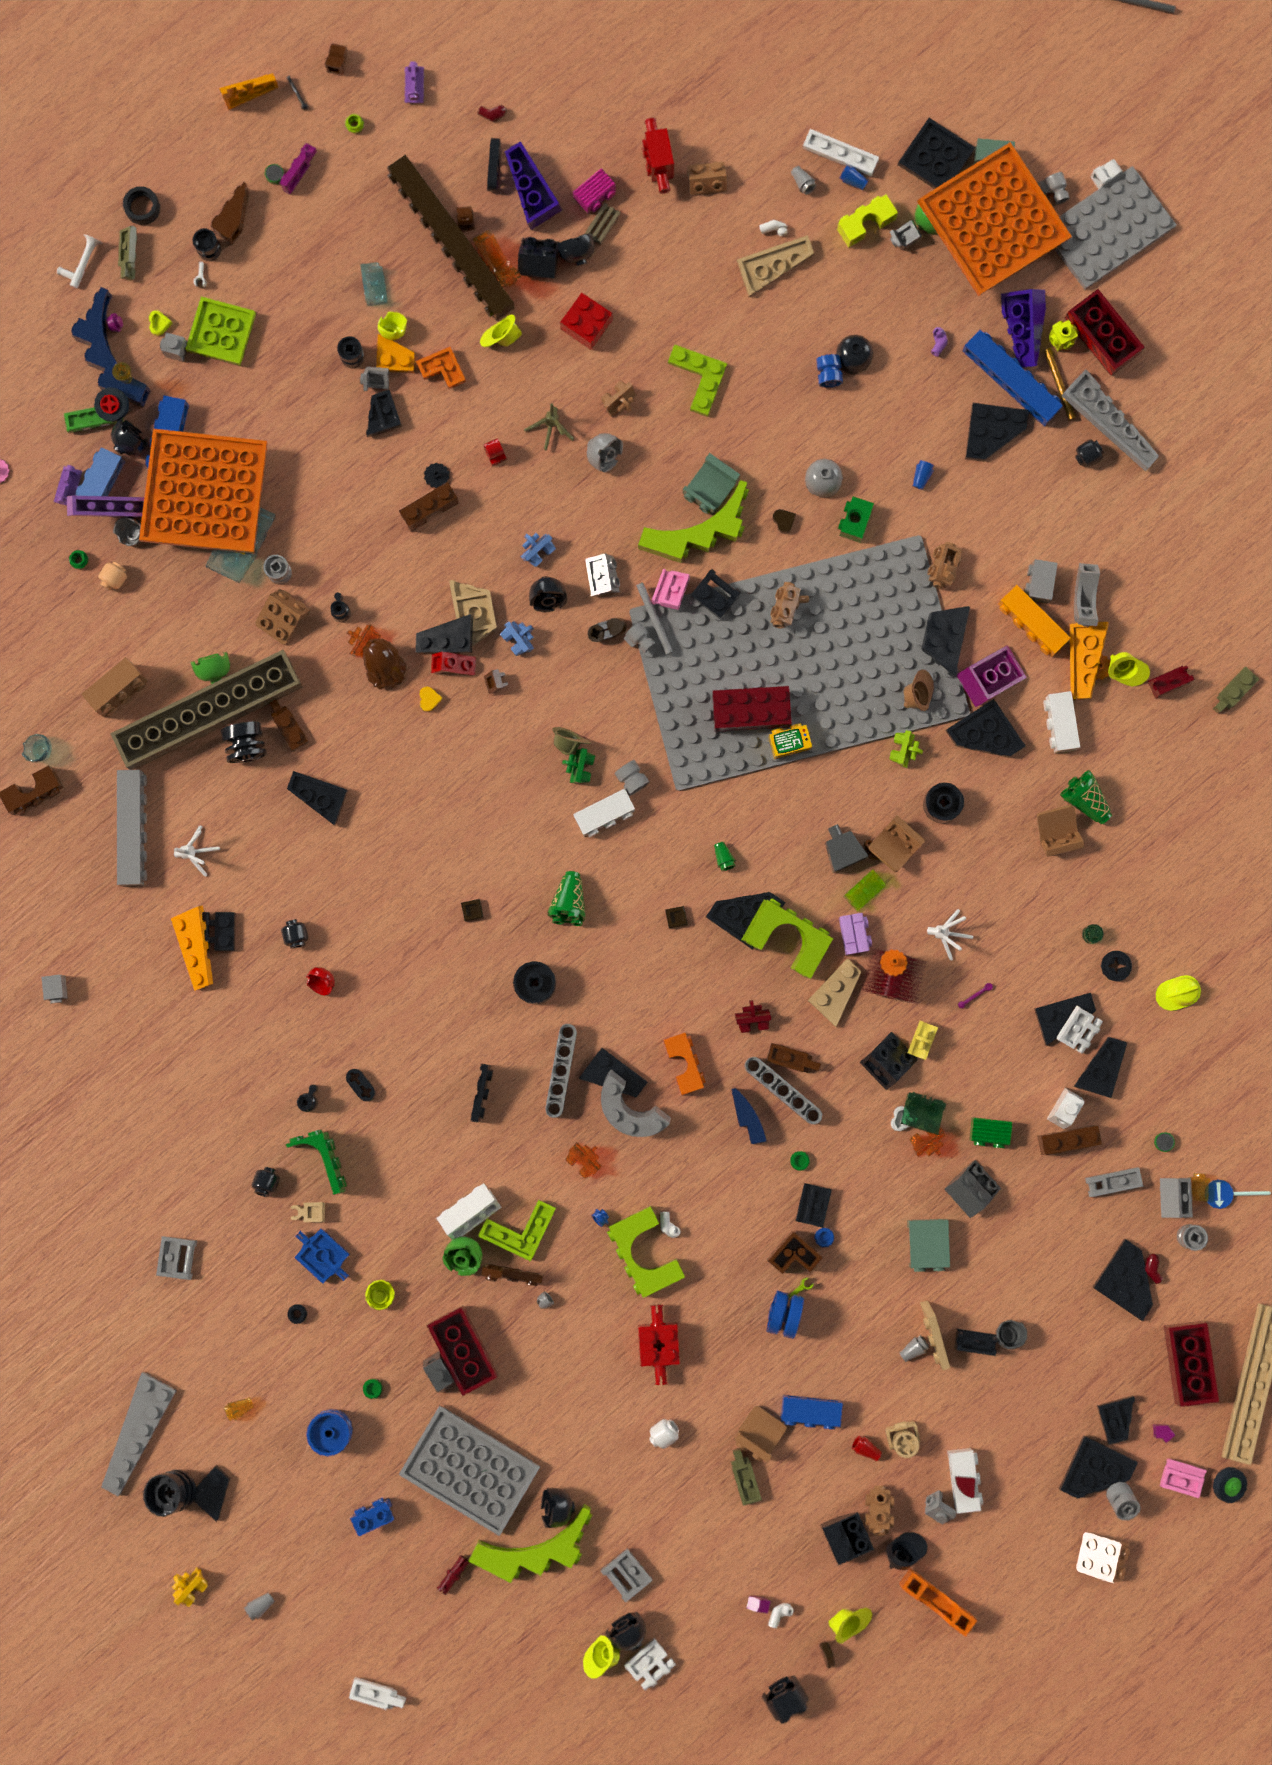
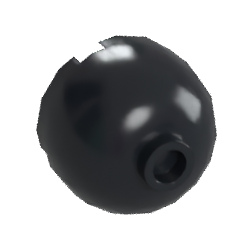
(577, 249)
(854, 353)
(127, 438)
(546, 594)
(557, 1507)
(627, 1632)

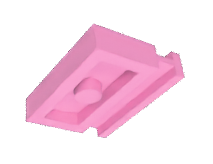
(671, 589)
(1183, 1478)

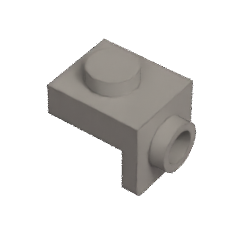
(905, 235)
(375, 378)
(937, 1509)

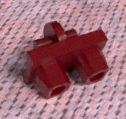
(753, 1014)

